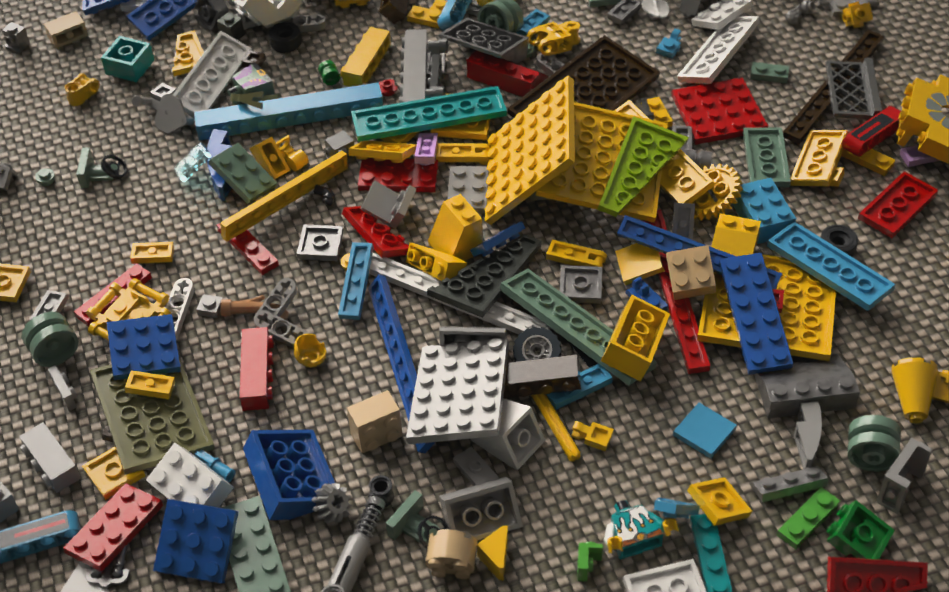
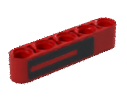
(872, 132)

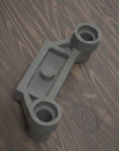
(435, 68)

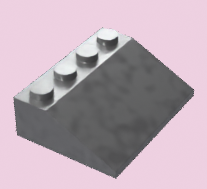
(488, 39)
(805, 382)

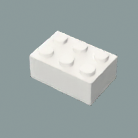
(188, 479)

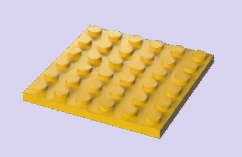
(597, 145)
(530, 150)
(805, 313)

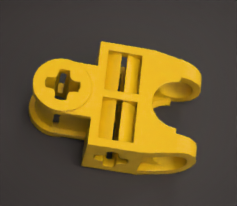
(555, 37)

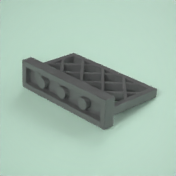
(868, 89)

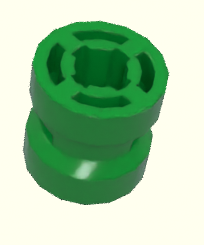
(329, 72)

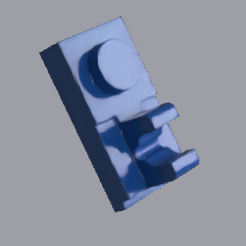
(644, 292)

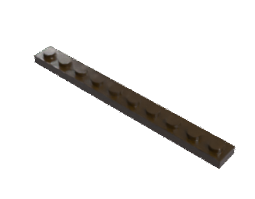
(821, 100)

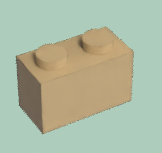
(66, 29)

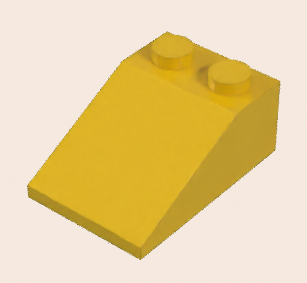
(736, 235)

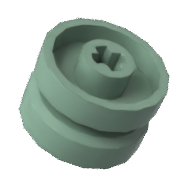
(502, 14)
(49, 339)
(873, 442)

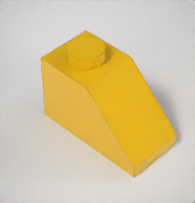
(270, 158)

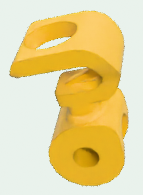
(294, 159)

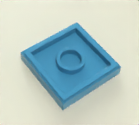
(704, 430)

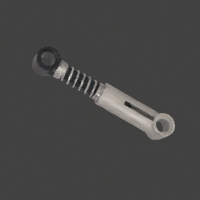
(358, 543)

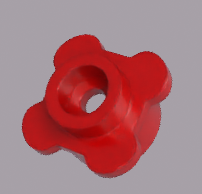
(387, 87)

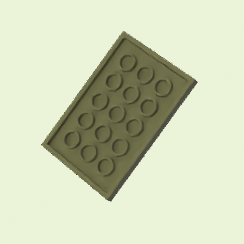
(147, 425)

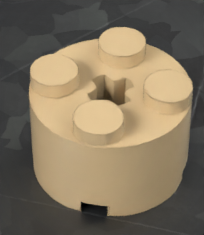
(451, 554)

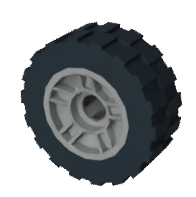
(535, 339)

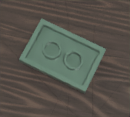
(242, 173)

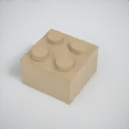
(691, 272)
(375, 421)

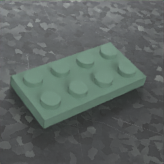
(766, 155)

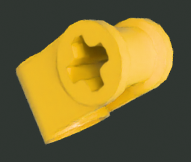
(81, 89)

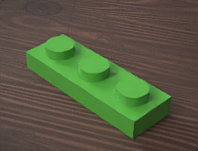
(808, 518)

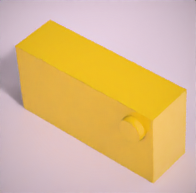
(635, 338)

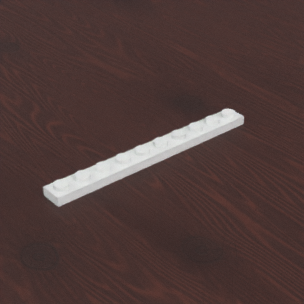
(419, 283)

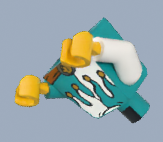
(636, 530)

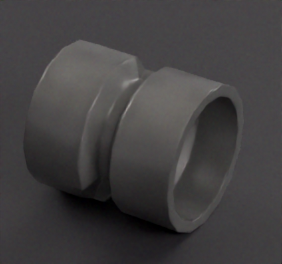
(701, 159)

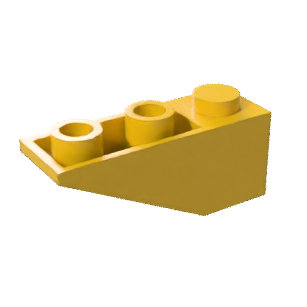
(434, 262)

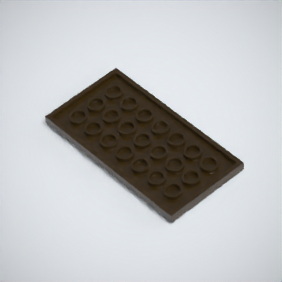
(602, 76)

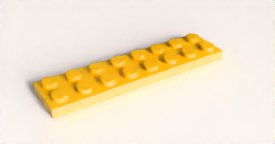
(680, 176)

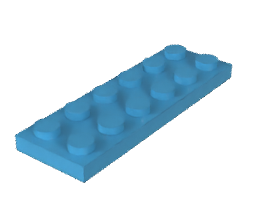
(831, 266)

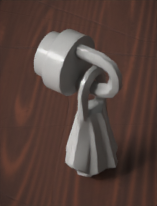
(807, 8)

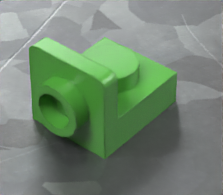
(586, 554)

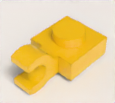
(595, 435)

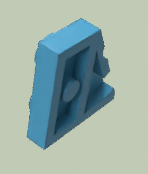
(675, 508)

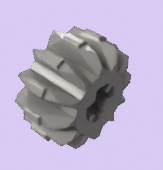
(332, 494)

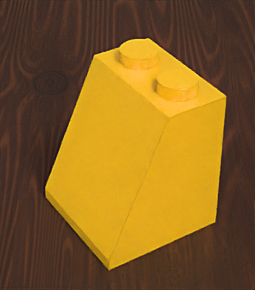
(456, 228)

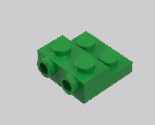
(859, 532)

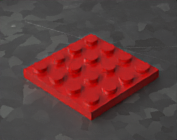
(718, 110)

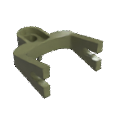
(252, 98)

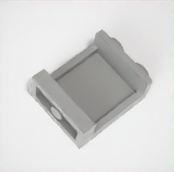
(895, 486)

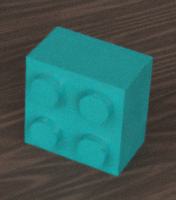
(127, 58)

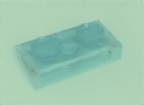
(192, 162)

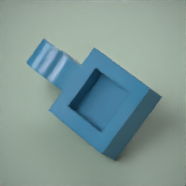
(669, 46)

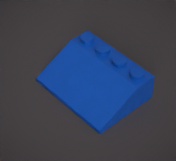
(287, 470)

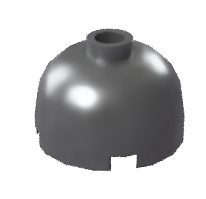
(210, 12)

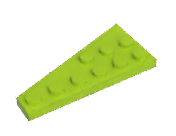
(641, 157)

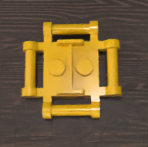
(127, 306)

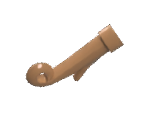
(252, 305)

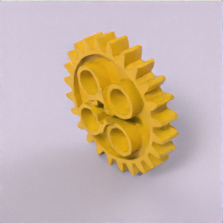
(726, 189)

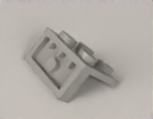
(386, 204)

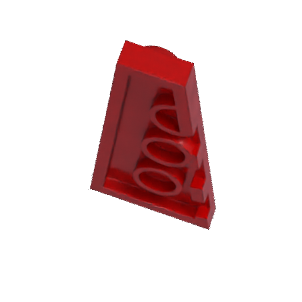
(378, 234)
(875, 575)

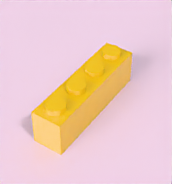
(366, 57)

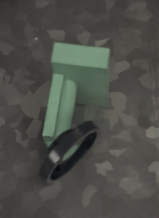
(106, 171)
(411, 523)

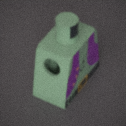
(251, 80)

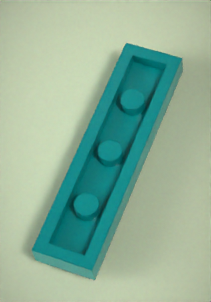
(710, 554)

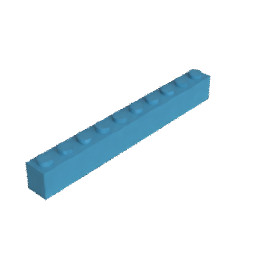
(288, 110)

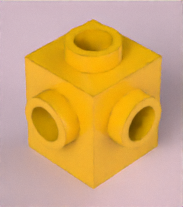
(857, 14)

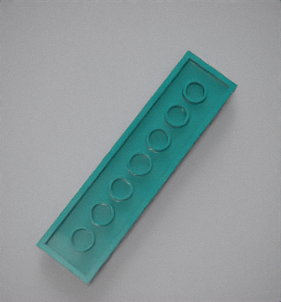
(428, 113)

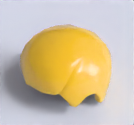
(309, 350)

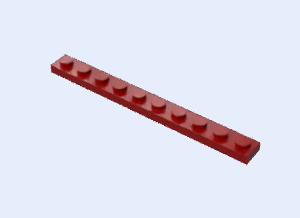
(682, 317)

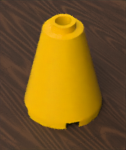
(915, 387)

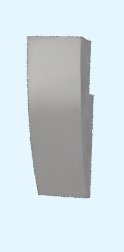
(808, 432)

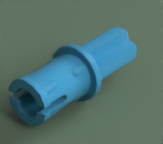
(216, 465)

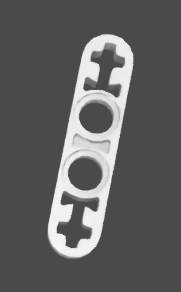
(175, 296)

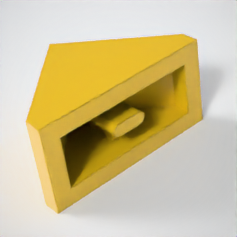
(493, 551)

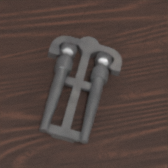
(106, 581)

